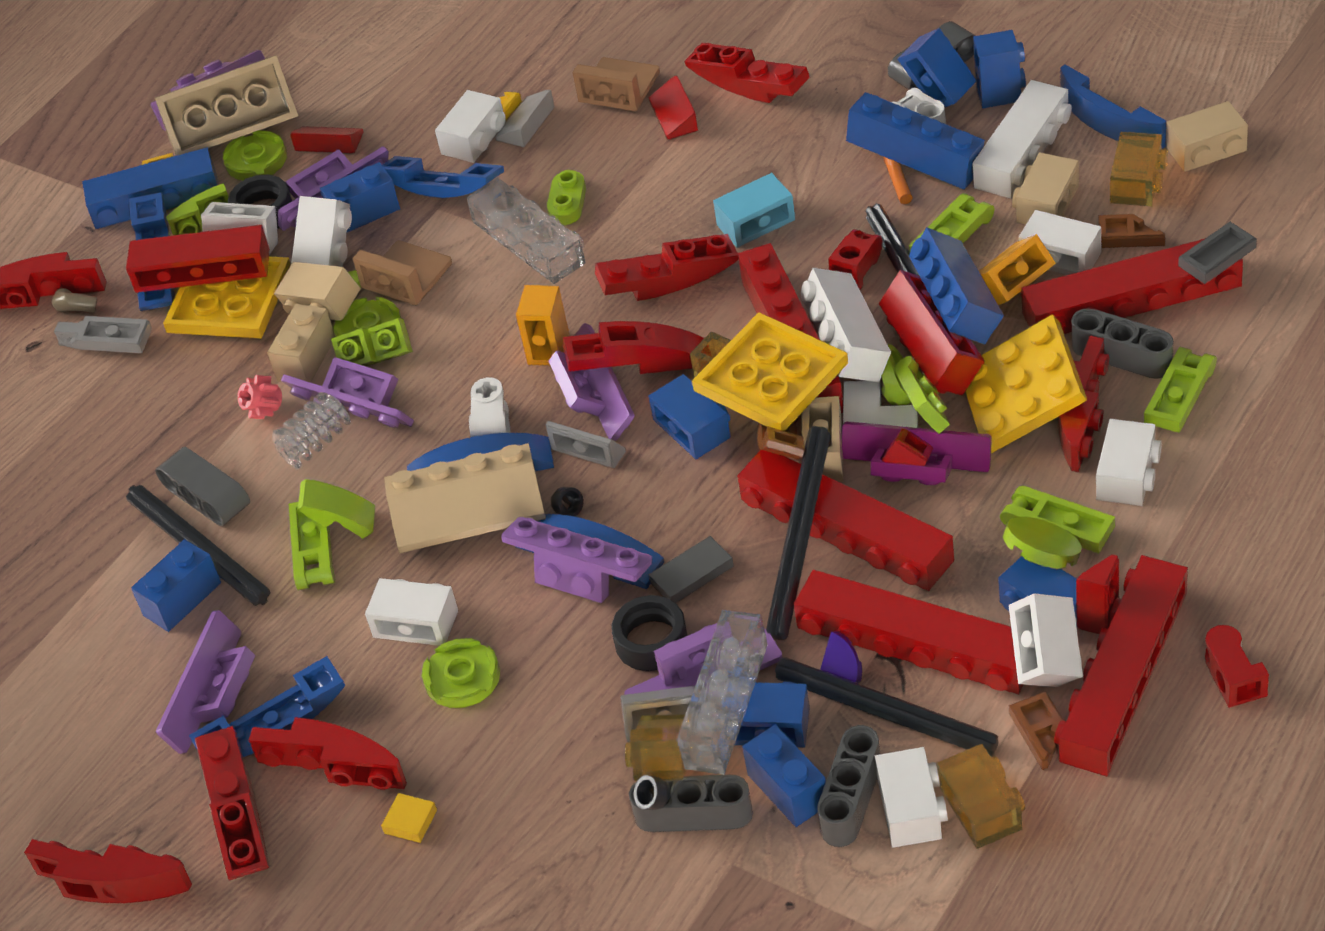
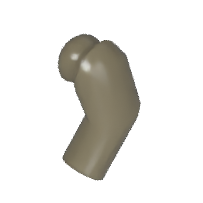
(66, 301)

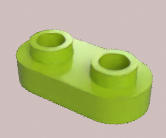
(567, 196)
(892, 386)

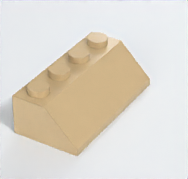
(226, 106)
(463, 497)

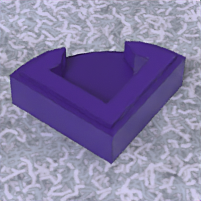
(842, 658)

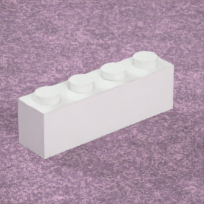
(1020, 137)
(846, 322)

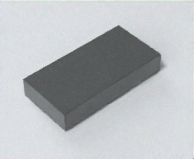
(1217, 252)
(691, 570)

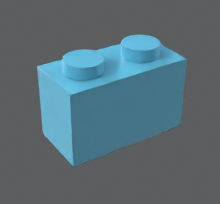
(754, 209)

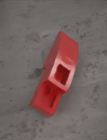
(741, 74)
(676, 268)
(39, 276)
(623, 343)
(1079, 423)
(341, 752)
(232, 803)
(116, 877)

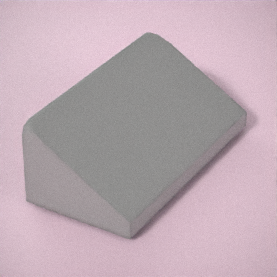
(527, 119)
(584, 445)
(653, 703)

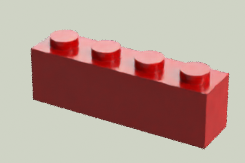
(198, 258)
(943, 356)

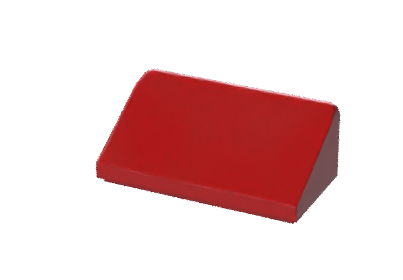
(674, 109)
(326, 139)
(1096, 594)

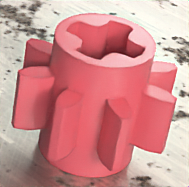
(259, 397)

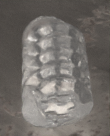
(309, 426)

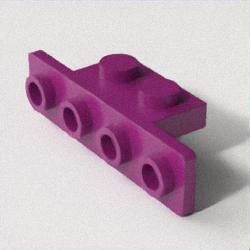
(950, 451)

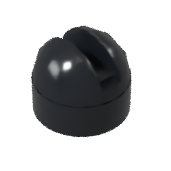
(570, 496)
(651, 798)

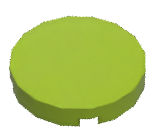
(255, 155)
(366, 315)
(1042, 542)
(461, 673)

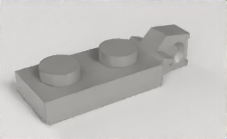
(105, 334)

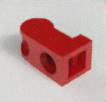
(856, 254)
(1231, 669)

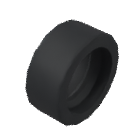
(260, 188)
(641, 611)

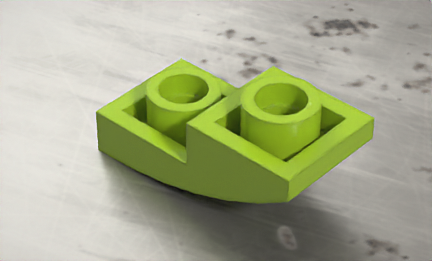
(187, 216)
(373, 344)
(331, 503)

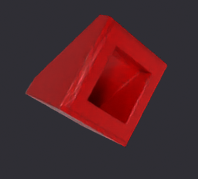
(908, 450)

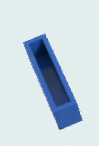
(913, 139)
(174, 177)
(955, 286)

